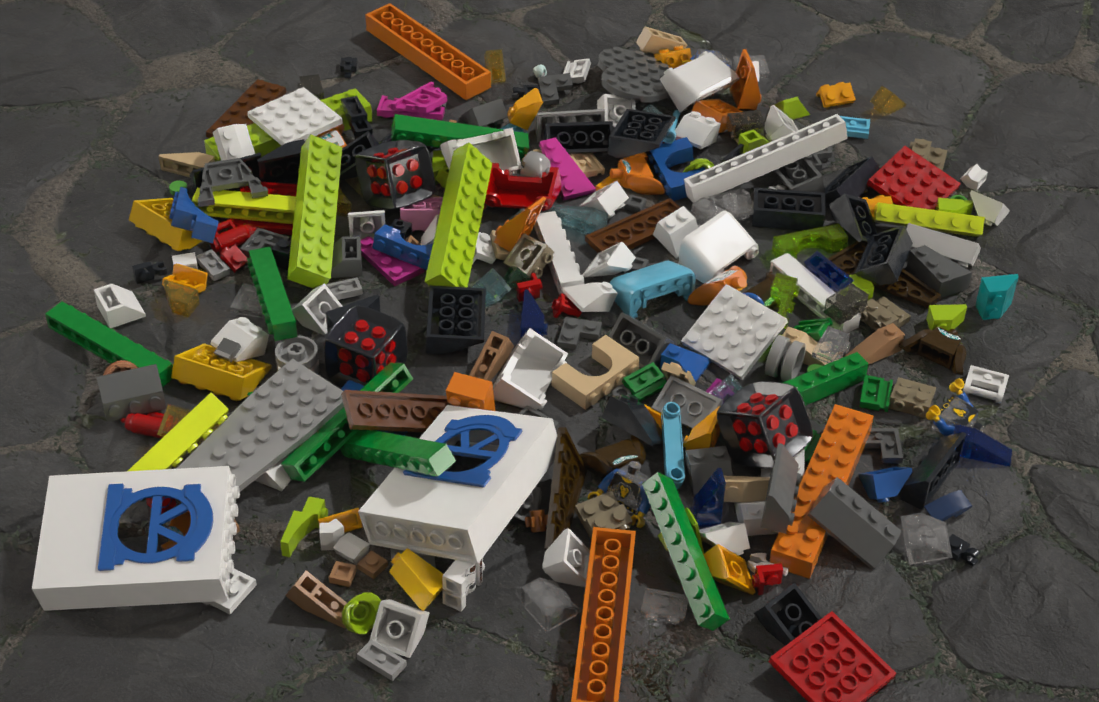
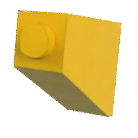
(417, 577)

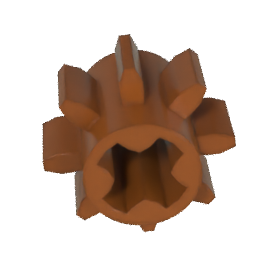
(537, 520)

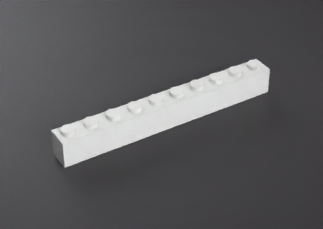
(766, 158)

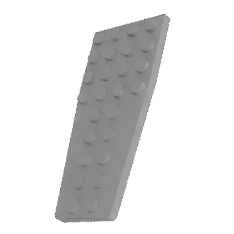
(269, 424)

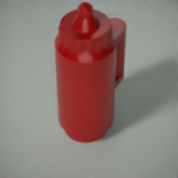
(234, 236)
(144, 424)

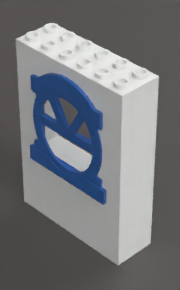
(468, 509)
(89, 567)

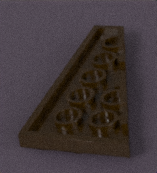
(906, 287)
(565, 486)

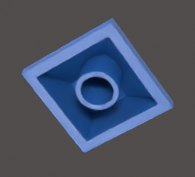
(686, 359)
(884, 482)

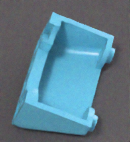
(651, 282)

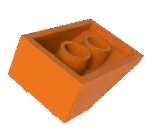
(746, 89)
(715, 109)
(523, 223)
(470, 392)

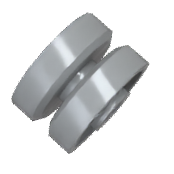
(300, 349)
(785, 358)

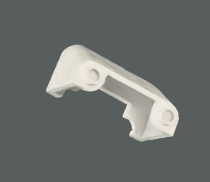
(697, 80)
(497, 147)
(716, 246)
(528, 372)

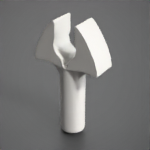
(760, 558)

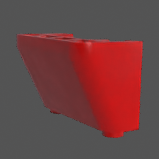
(520, 190)

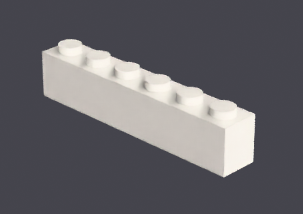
(563, 266)
(812, 290)

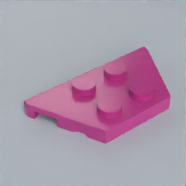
(421, 100)

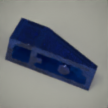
(827, 272)
(532, 316)
(983, 447)
(709, 501)

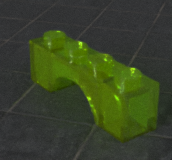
(828, 238)
(783, 292)

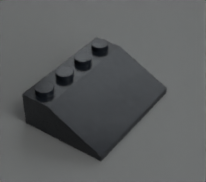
(638, 133)
(455, 318)

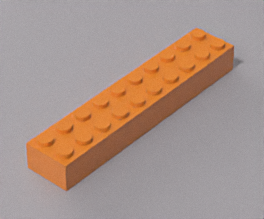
(428, 51)
(833, 457)
(604, 616)

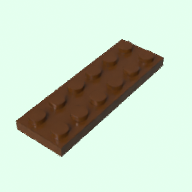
(255, 96)
(633, 229)
(391, 410)

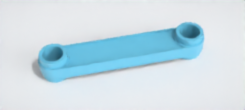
(673, 443)

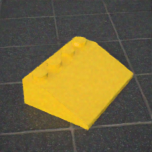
(154, 218)
(206, 371)

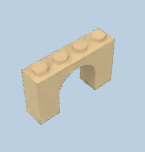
(589, 389)

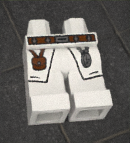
(459, 581)

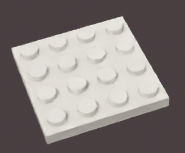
(295, 117)
(734, 331)

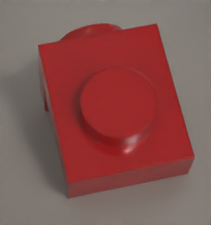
(233, 258)
(534, 287)

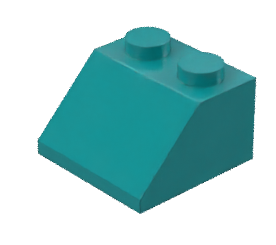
(995, 295)

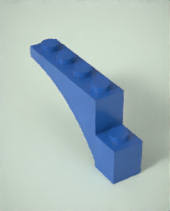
(189, 217)

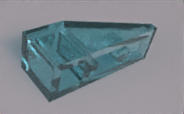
(581, 218)
(495, 286)

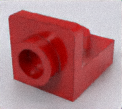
(564, 304)
(767, 575)

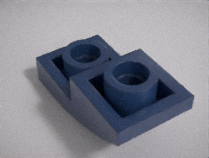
(948, 505)

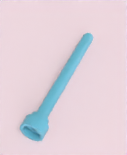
(671, 135)

